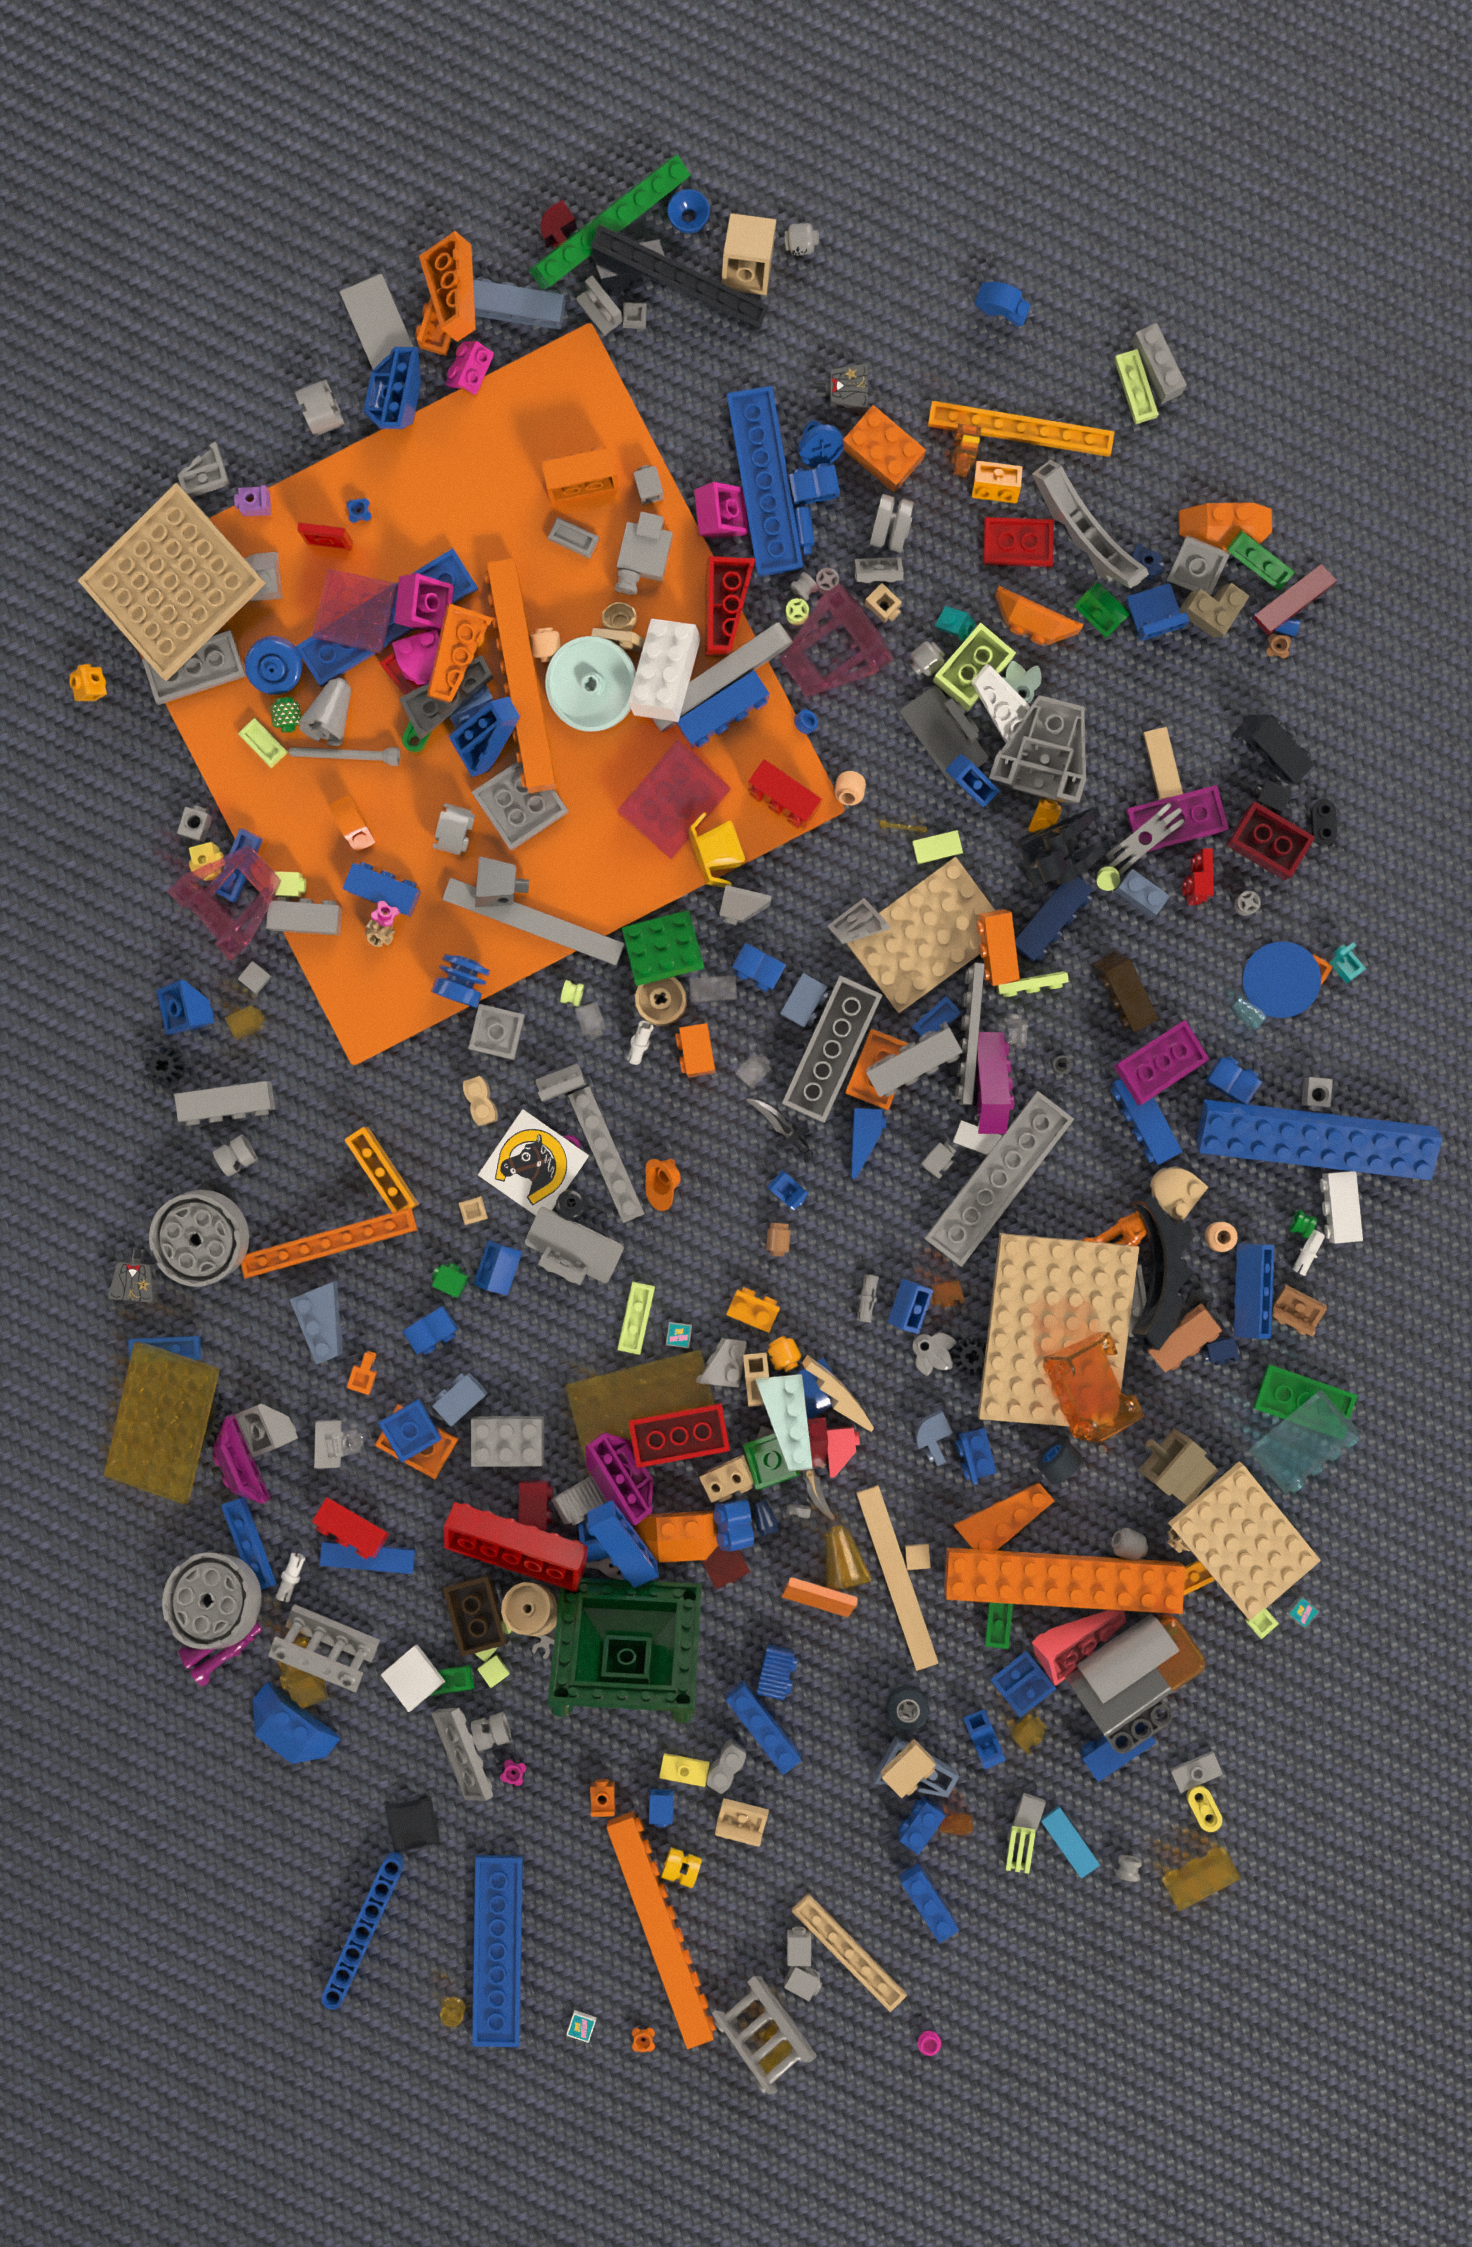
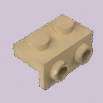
(741, 1822)

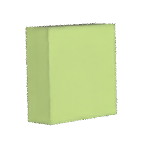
(1262, 1623)
(493, 1670)

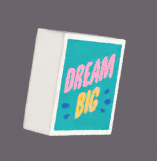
(581, 2026)

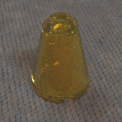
(844, 1561)

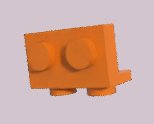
(429, 334)

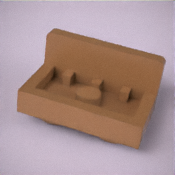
(1297, 1310)

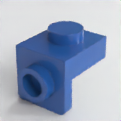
(788, 1190)

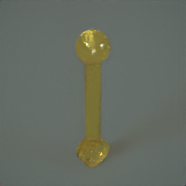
(884, 824)

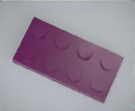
(1200, 811)
(1161, 1062)

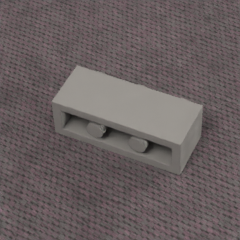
(1159, 363)
(304, 916)

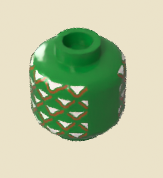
(285, 714)

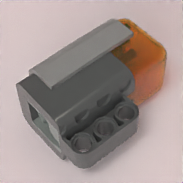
(1132, 1676)

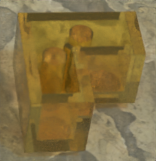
(302, 1686)

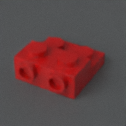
(1199, 885)

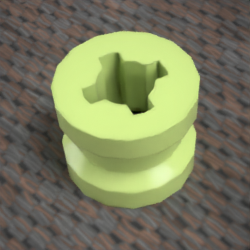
(799, 607)
(572, 993)

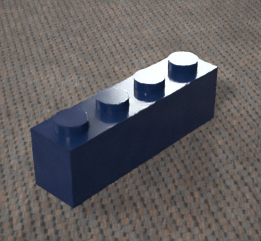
(1051, 917)

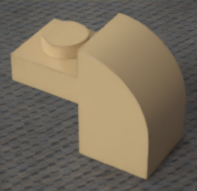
(755, 1368)

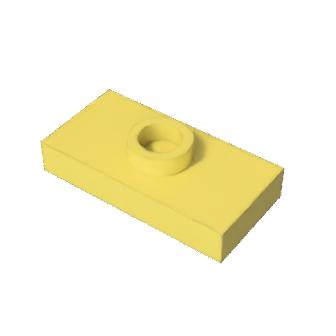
(684, 1770)

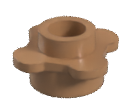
(1283, 641)

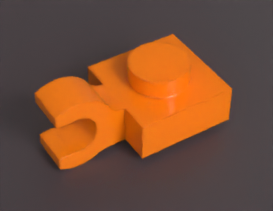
(362, 1376)

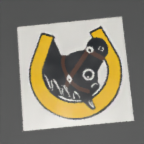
(533, 1164)

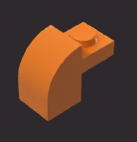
(351, 823)

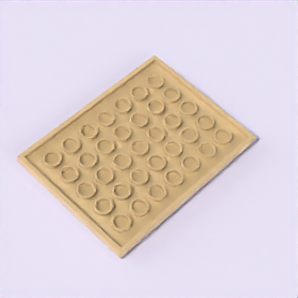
(1041, 1302)

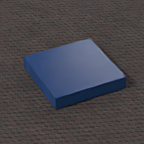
(410, 1430)

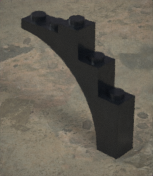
(1169, 1272)

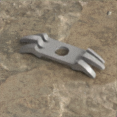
(1135, 848)

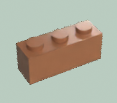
(1187, 1338)

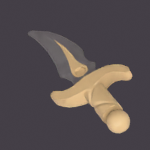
(815, 1491)

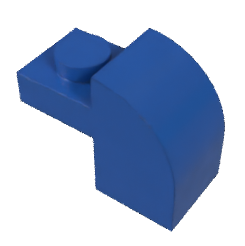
(1003, 300)
(984, 1739)

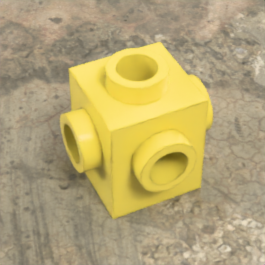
(203, 855)

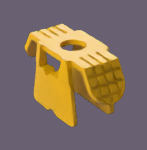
(716, 850)

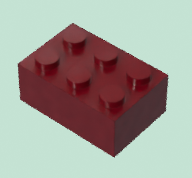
(1270, 841)

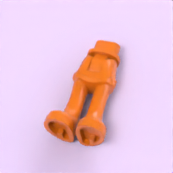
(1130, 1227)

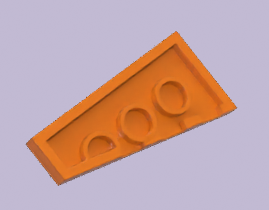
(457, 643)

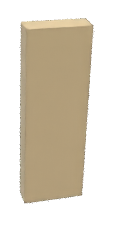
(1162, 763)

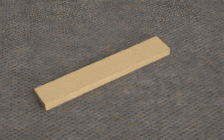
(848, 1952)

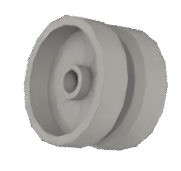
(892, 523)

